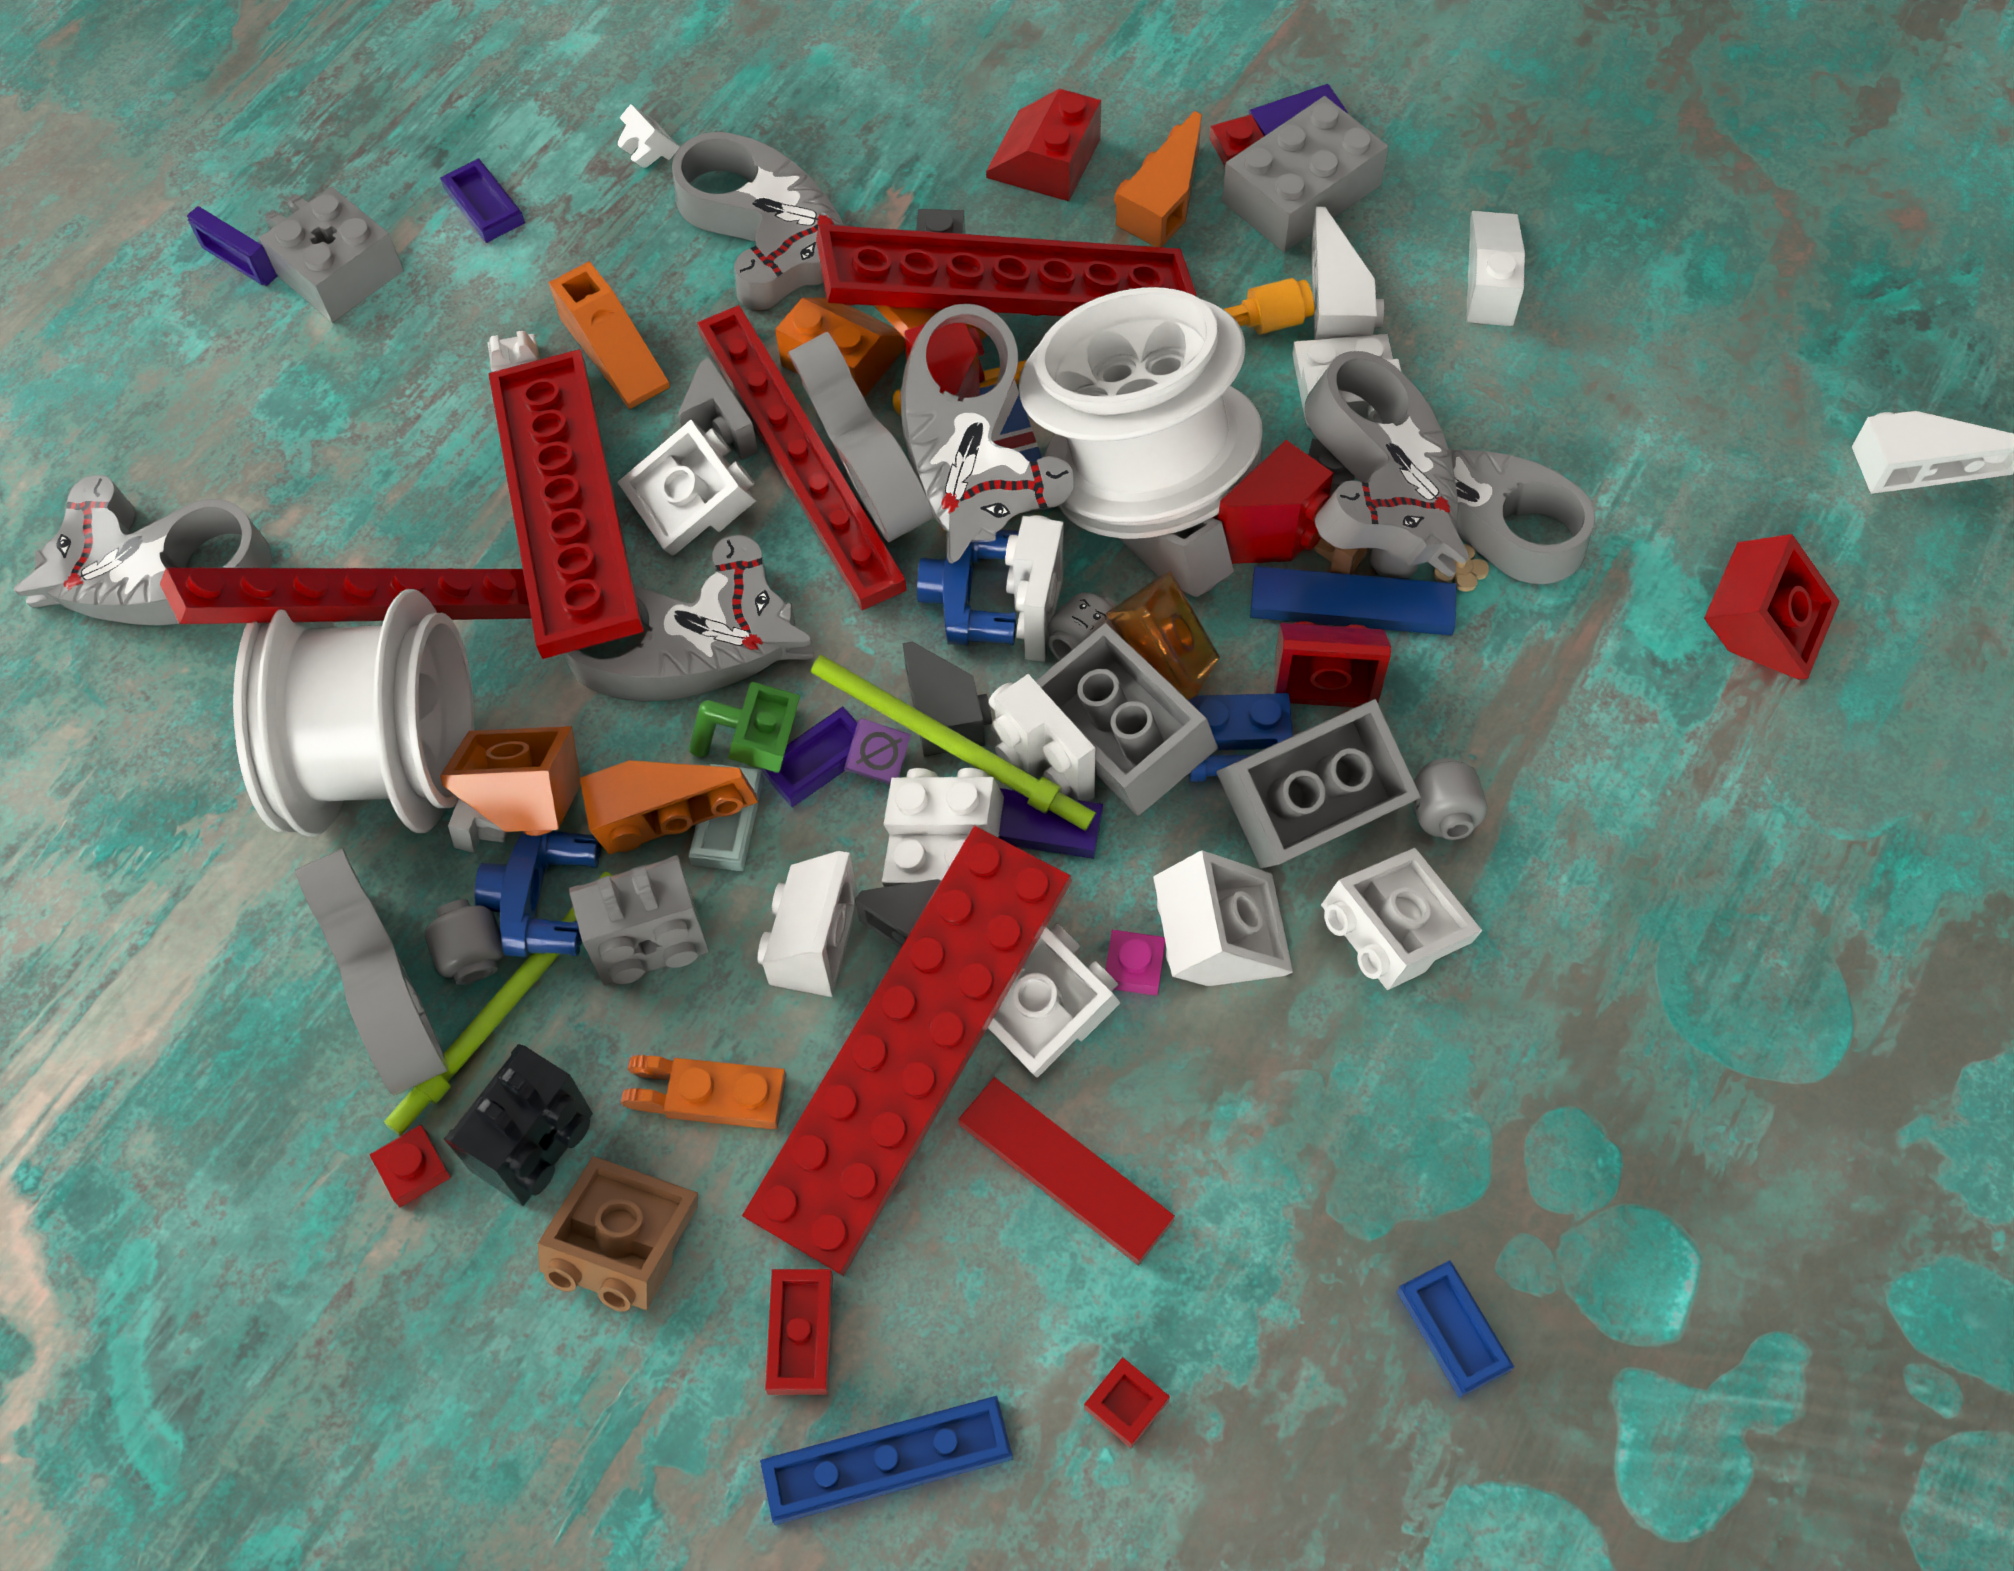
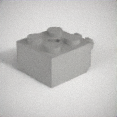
(330, 252)
(639, 921)

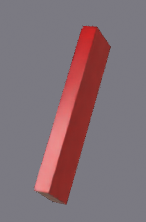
(1066, 1171)

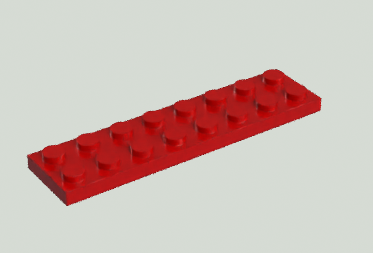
(986, 271)
(563, 506)
(907, 1050)

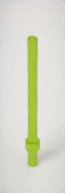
(1042, 793)
(473, 1037)

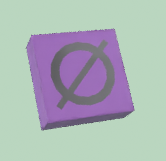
(877, 751)

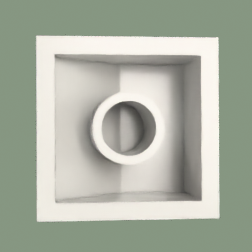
(1221, 921)
(810, 925)

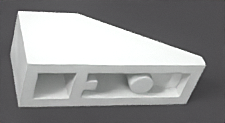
(1494, 268)
(1341, 284)
(1929, 450)

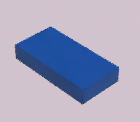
(1455, 1329)

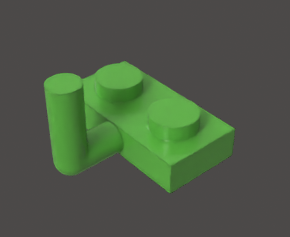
(760, 726)

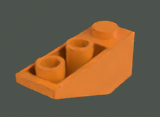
(1159, 193)
(607, 334)
(656, 799)

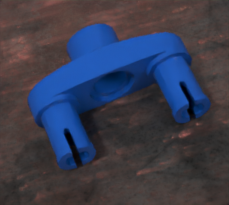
(951, 586)
(516, 890)

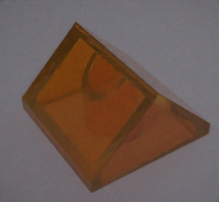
(1167, 634)

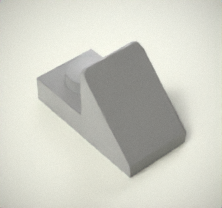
(714, 406)

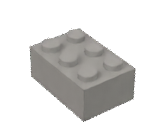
(1304, 164)
(1131, 715)
(1318, 784)

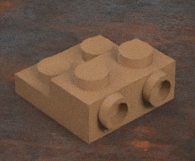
(615, 1234)

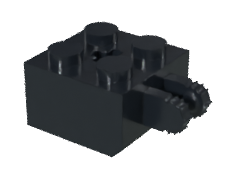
(521, 1125)

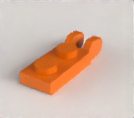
(709, 1091)

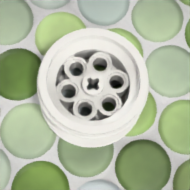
(1144, 410)
(351, 715)

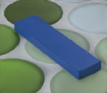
(1353, 600)
(885, 1460)

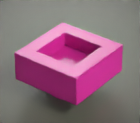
(1135, 961)

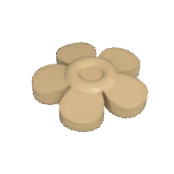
(1466, 573)

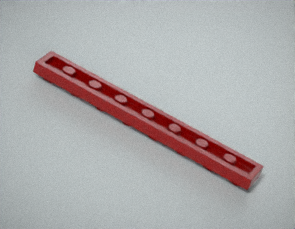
(802, 458)
(338, 593)

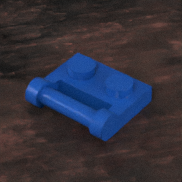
(1241, 724)

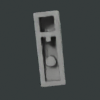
(1194, 556)

